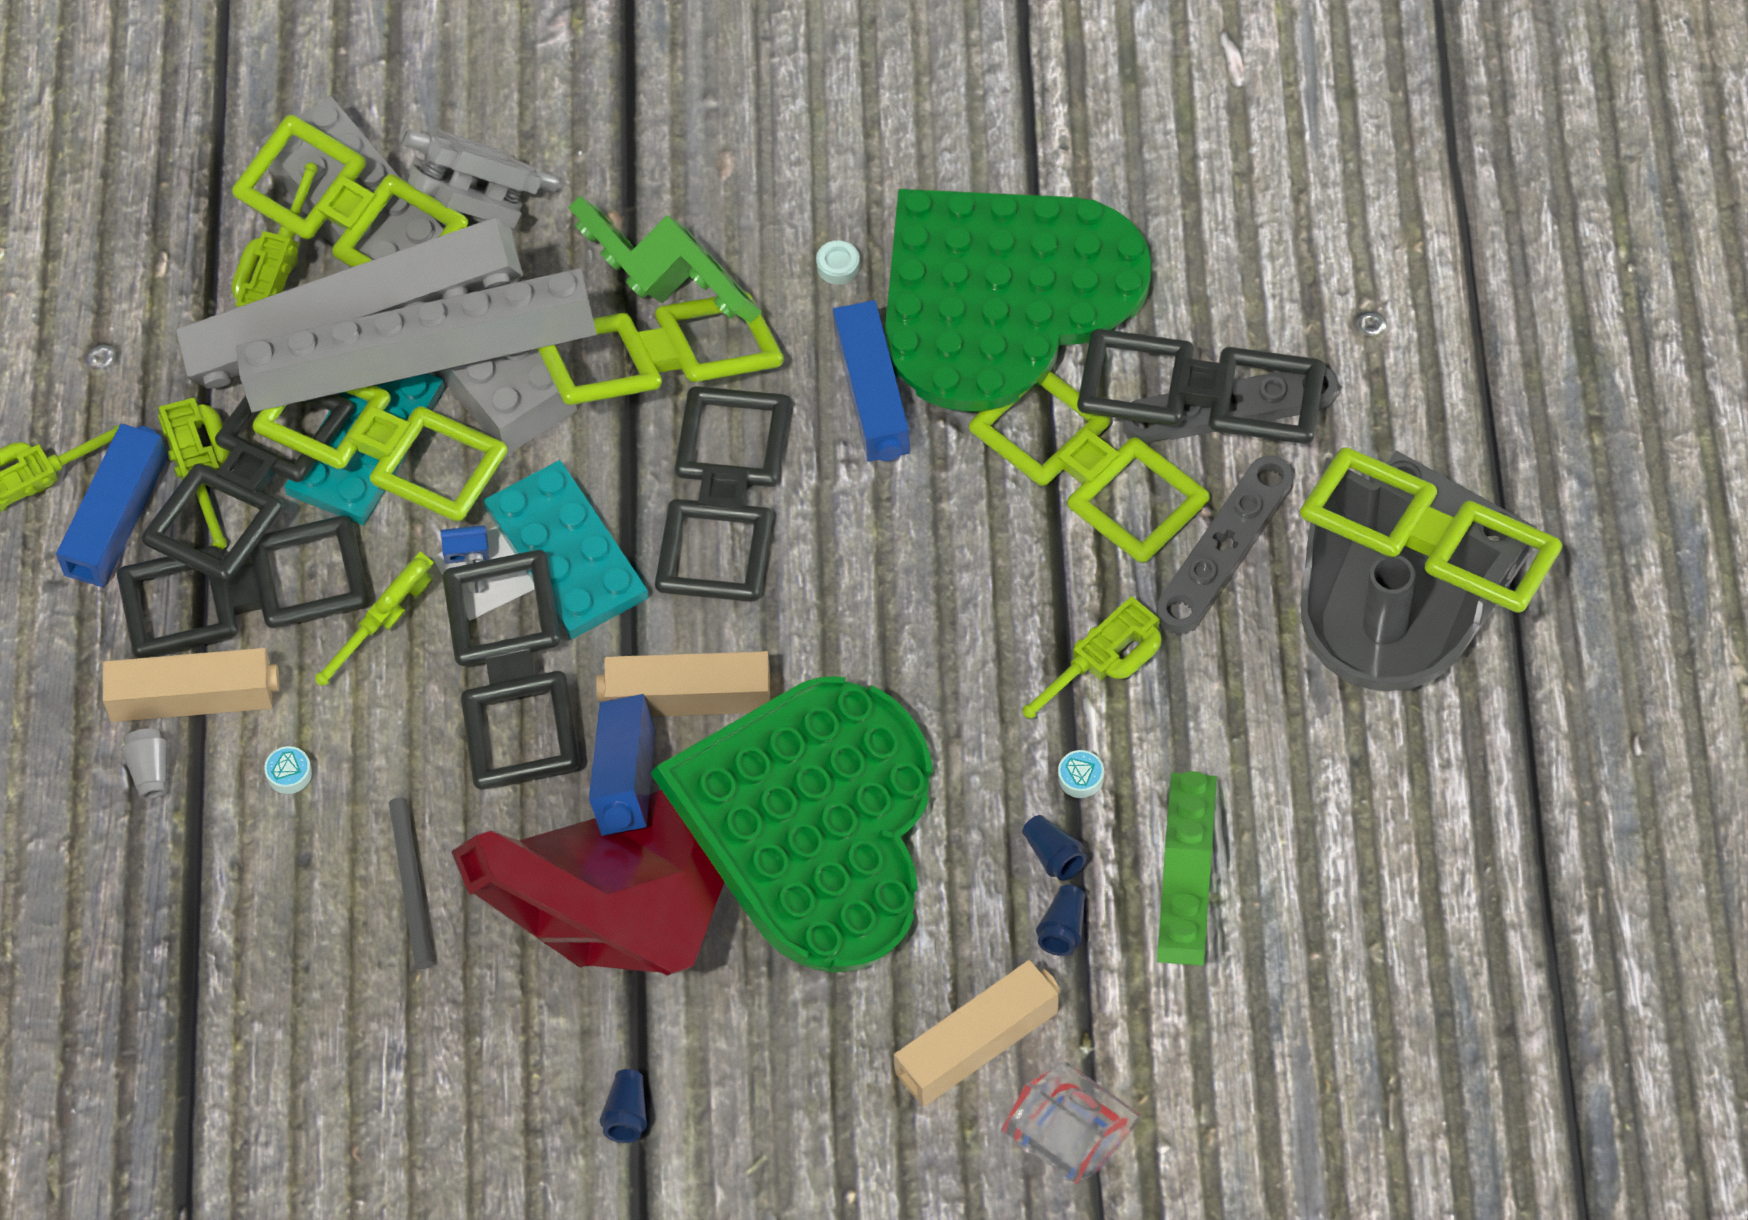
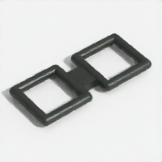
(1201, 385)
(243, 478)
(723, 494)
(247, 591)
(510, 669)

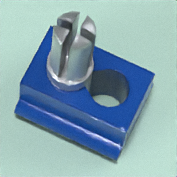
(467, 546)

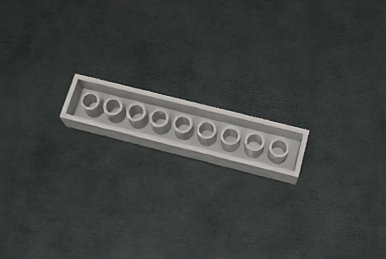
(505, 394)

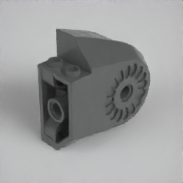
(1384, 616)

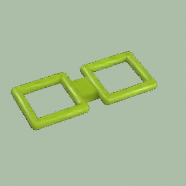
(344, 200)
(661, 351)
(388, 440)
(1094, 466)
(1431, 530)

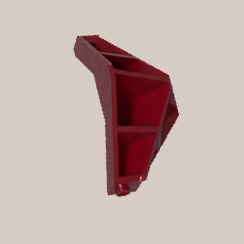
(604, 899)

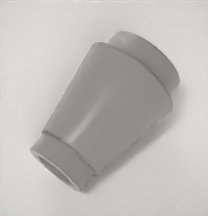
(146, 761)

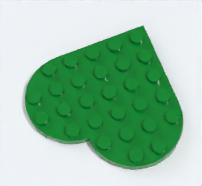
(997, 285)
(810, 817)

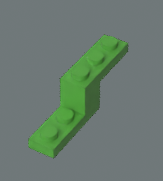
(663, 260)
(1187, 869)

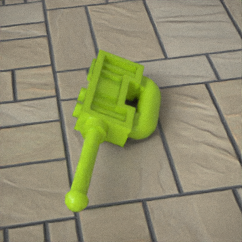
(276, 252)
(179, 427)
(36, 471)
(384, 612)
(1101, 648)

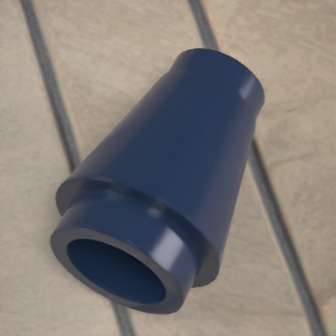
(1056, 850)
(1062, 922)
(624, 1108)

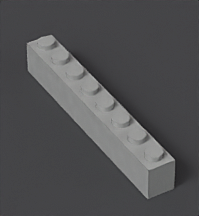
(430, 271)
(415, 340)

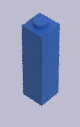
(871, 381)
(112, 505)
(622, 764)

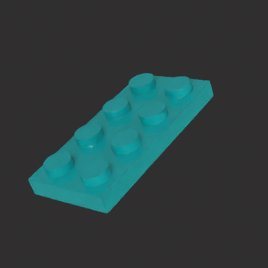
(350, 489)
(585, 564)

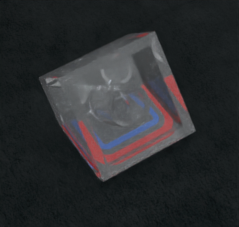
(1069, 1122)

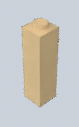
(689, 682)
(189, 684)
(977, 1032)

